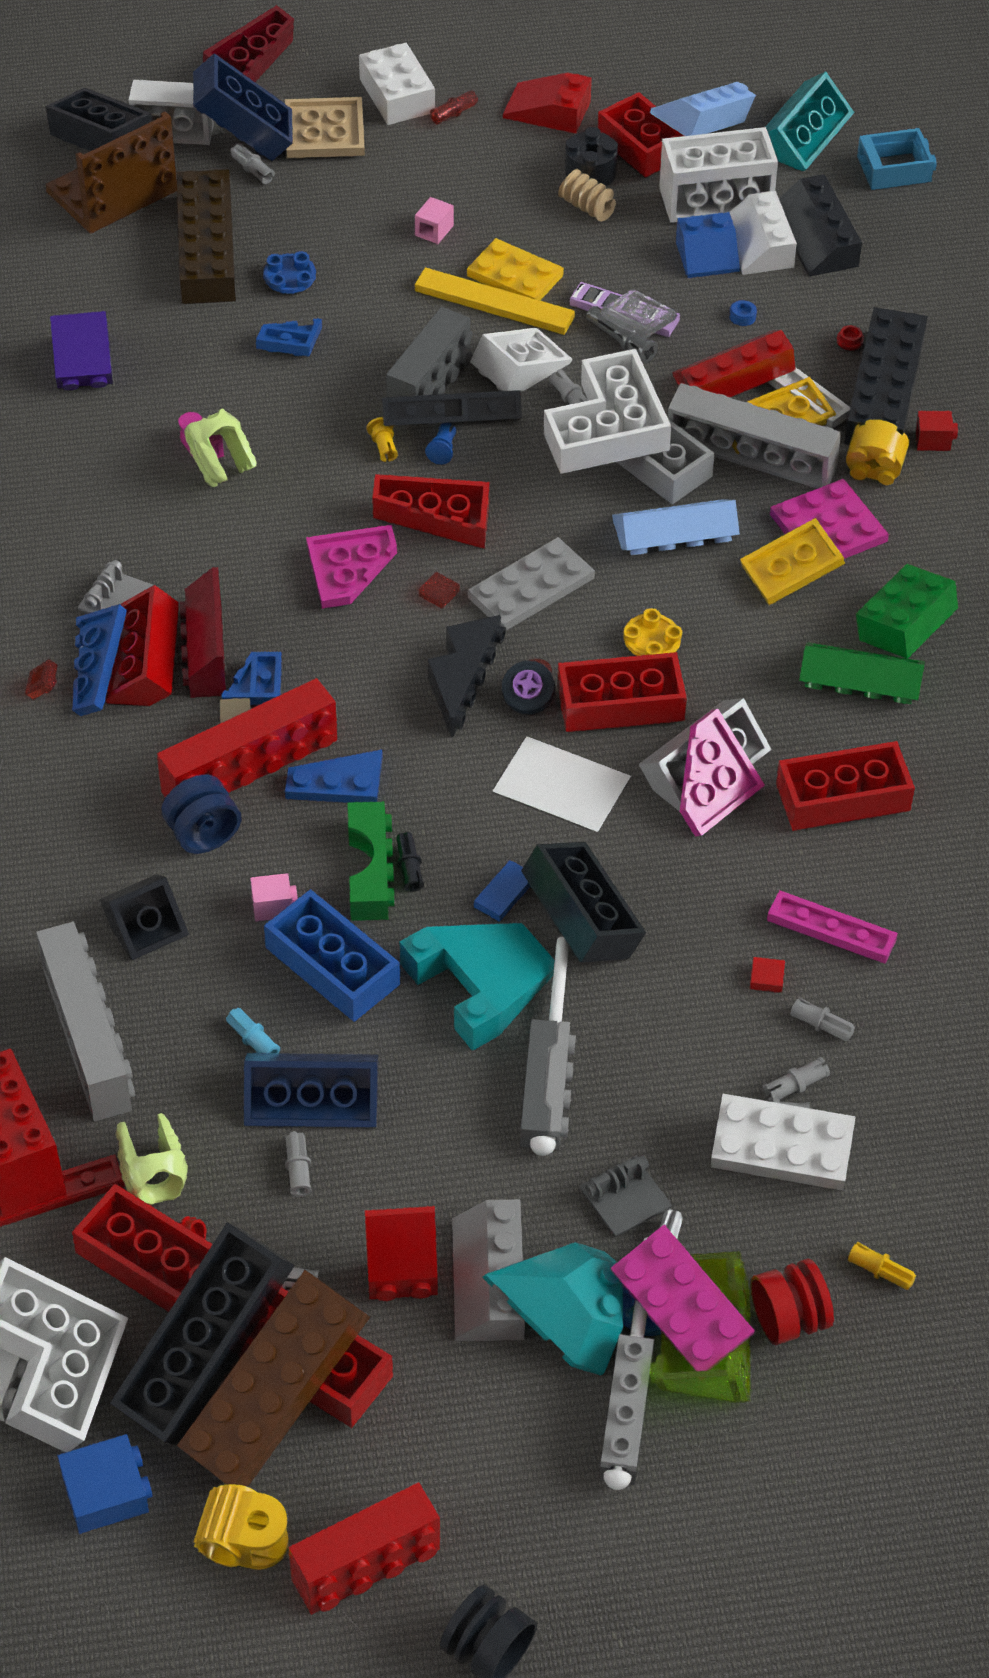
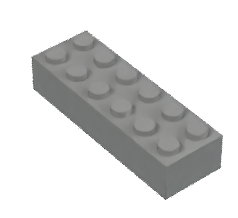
(763, 436)
(86, 1021)

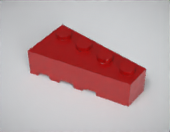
(434, 506)

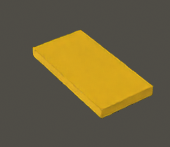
(795, 406)

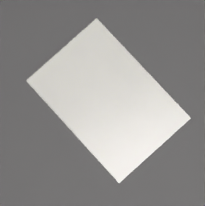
(561, 783)

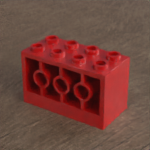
(27, 1150)

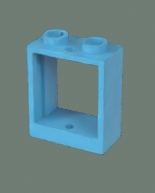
(894, 143)

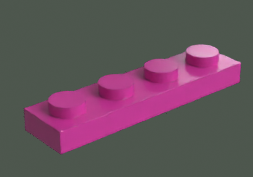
(832, 927)

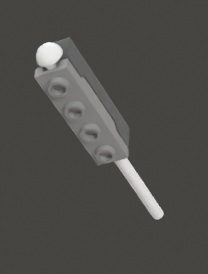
(549, 1069)
(627, 1405)

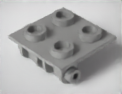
(111, 589)

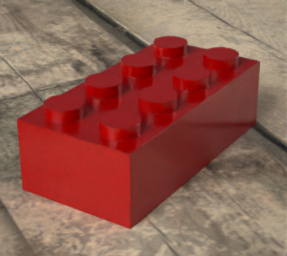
(621, 692)
(845, 785)
(365, 1549)

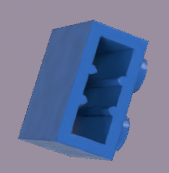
(105, 1483)

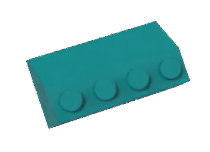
(808, 122)

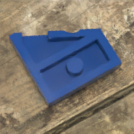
(258, 678)

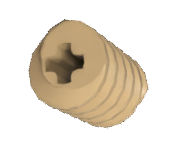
(588, 195)

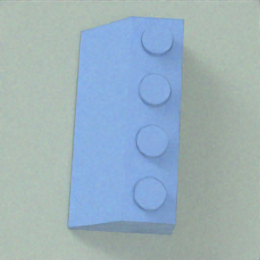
(707, 110)
(677, 525)

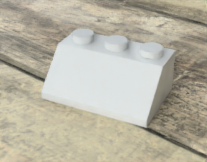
(763, 234)

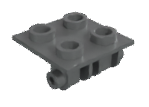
(625, 1195)

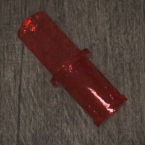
(453, 107)

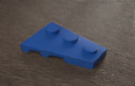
(337, 780)

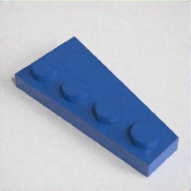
(97, 652)

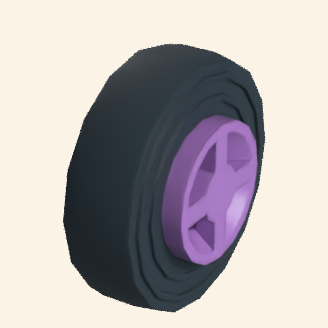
(523, 678)

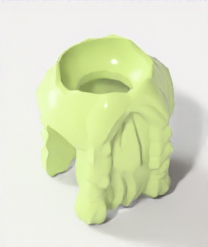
(225, 424)
(139, 1170)

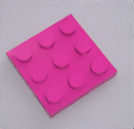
(838, 512)

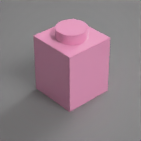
(434, 220)
(271, 895)

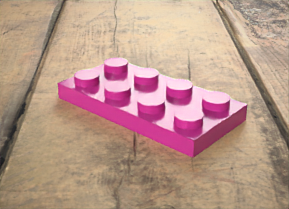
(682, 1300)

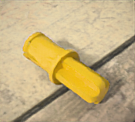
(881, 1266)

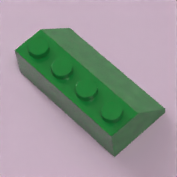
(861, 671)

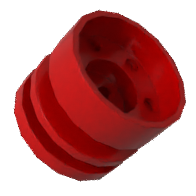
(792, 1301)

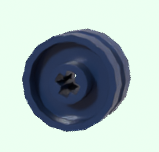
(201, 814)

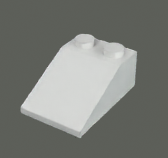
(518, 358)

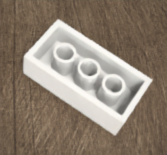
(783, 1142)

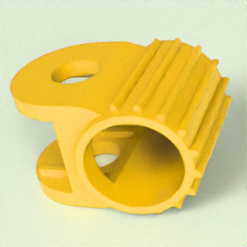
(242, 1528)

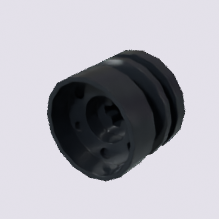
(486, 1634)

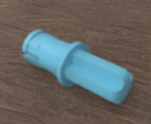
(251, 1033)

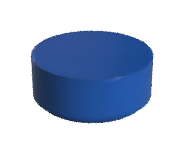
(743, 313)

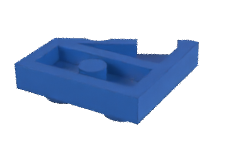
(289, 337)

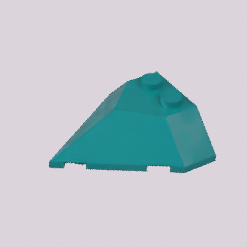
(570, 1300)

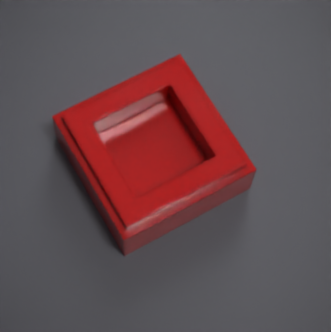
(767, 974)

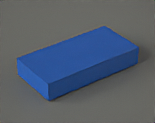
(502, 892)

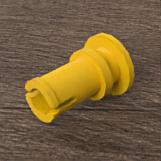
(383, 437)

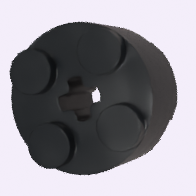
(592, 154)

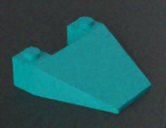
(494, 962)

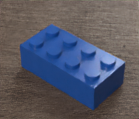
(332, 955)

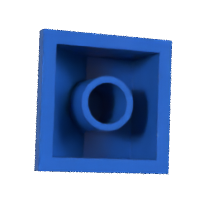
(707, 244)

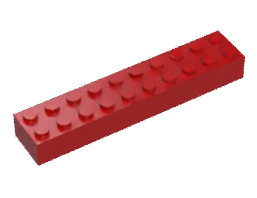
(160, 1258)

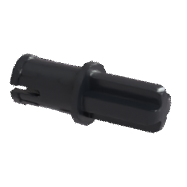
(409, 862)

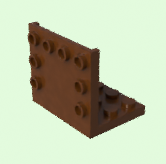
(119, 176)

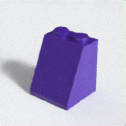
(81, 350)

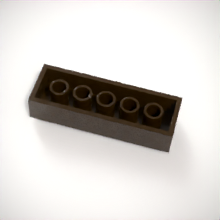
(205, 236)

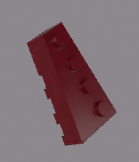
(256, 44)

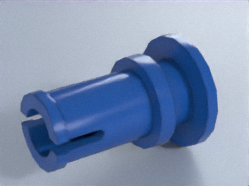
(440, 448)

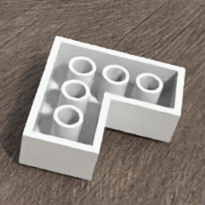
(615, 423)
(67, 1353)

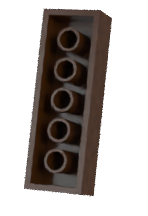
(273, 1381)

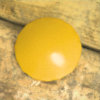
(652, 634)

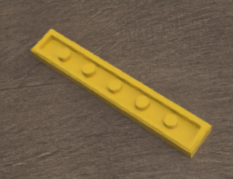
(494, 301)

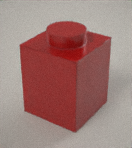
(935, 430)

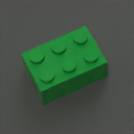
(907, 611)

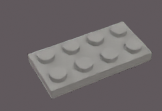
(531, 583)

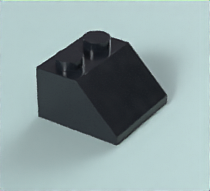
(144, 916)

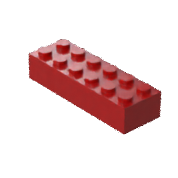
(255, 740)

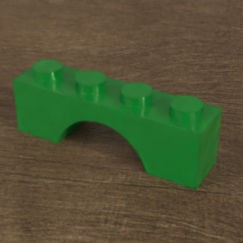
(369, 888)

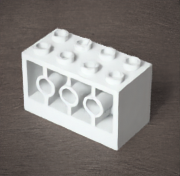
(715, 171)

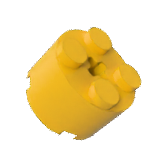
(877, 451)

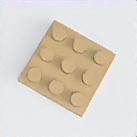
(326, 127)

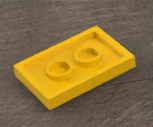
(515, 270)
(792, 561)

